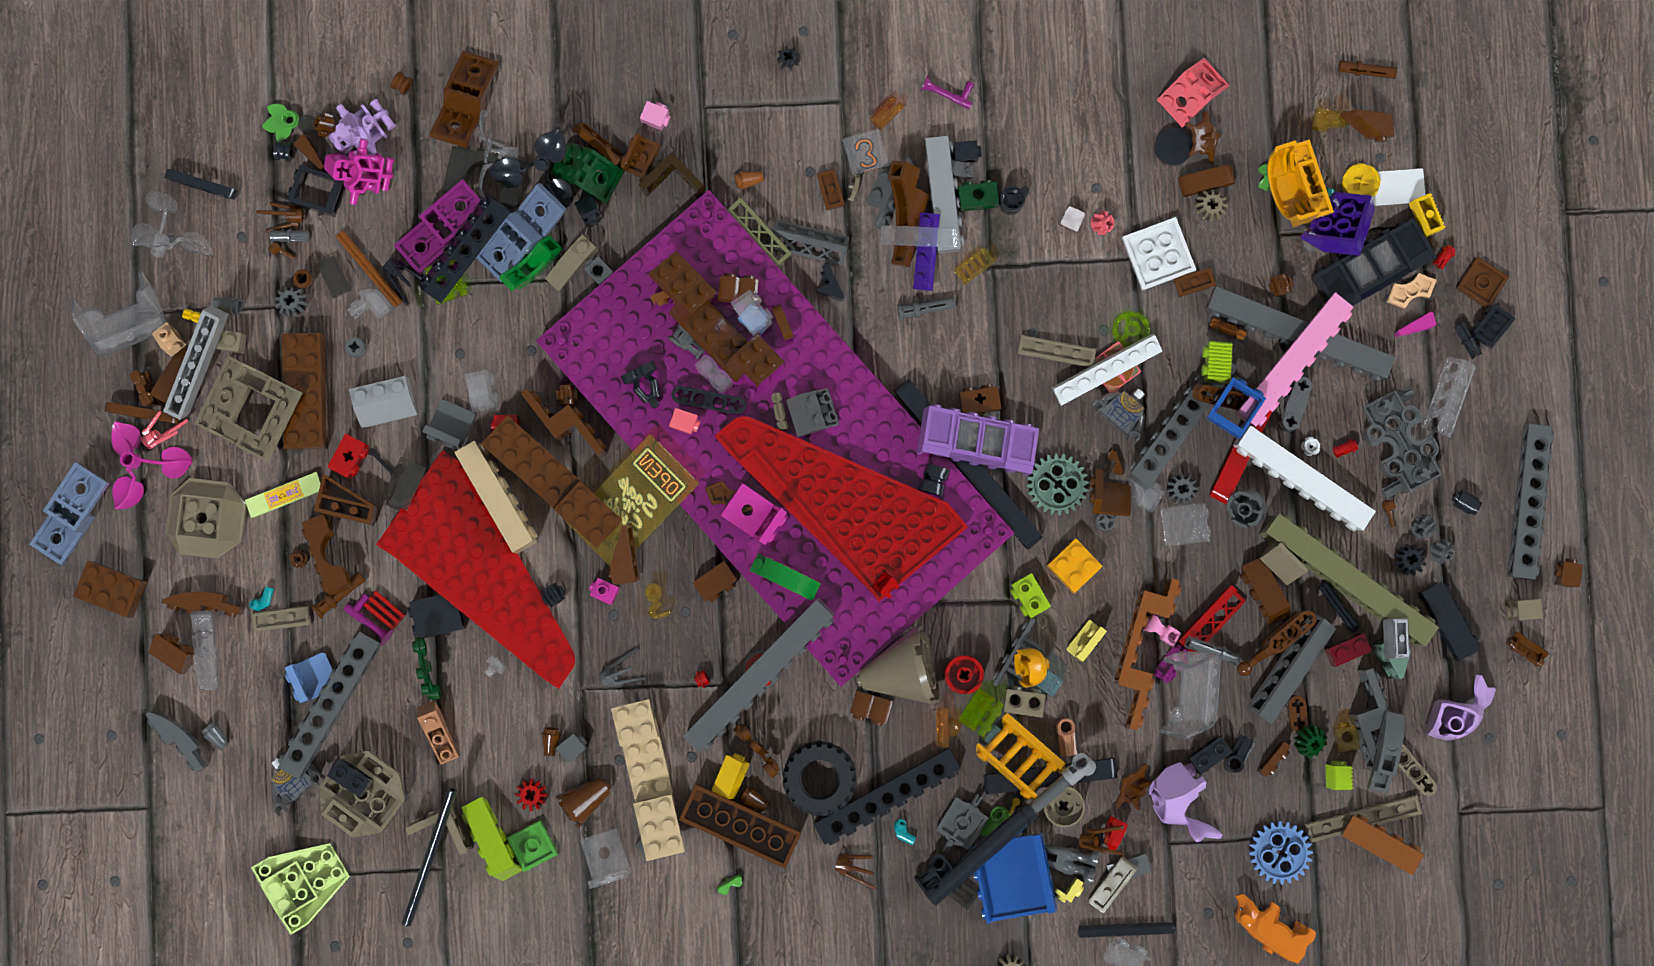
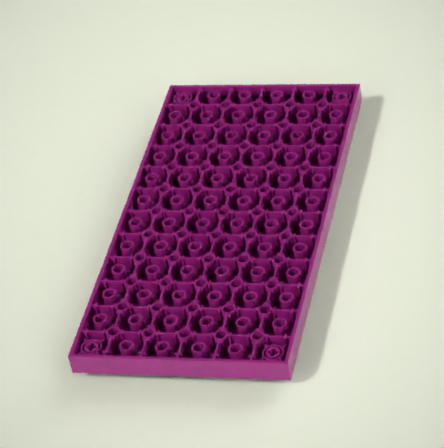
(623, 329)

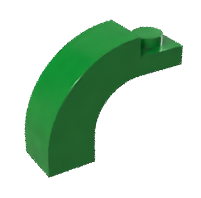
(532, 265)
(785, 576)

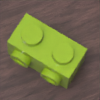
(1030, 596)

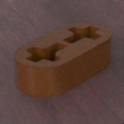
(782, 322)
(1302, 712)

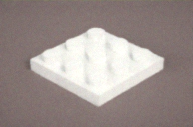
(1158, 253)

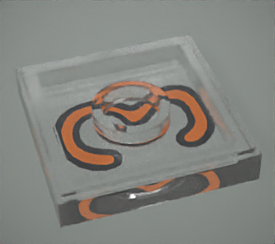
(865, 152)

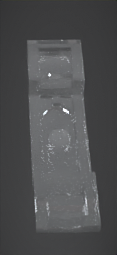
(919, 236)

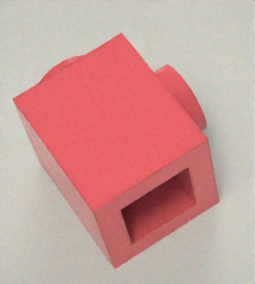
(684, 421)

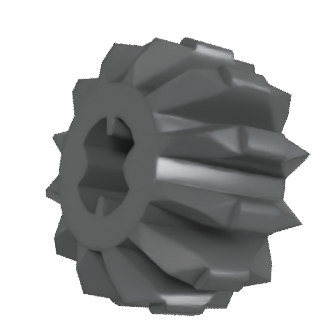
(289, 294)
(1180, 482)

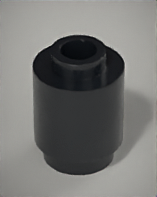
(1466, 502)

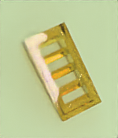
(988, 256)

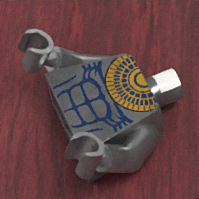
(1123, 412)
(288, 788)

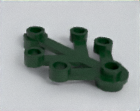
(427, 688)

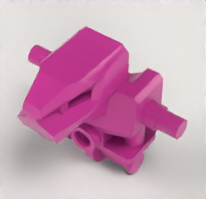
(360, 170)

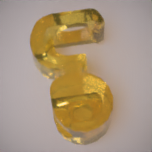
(653, 594)

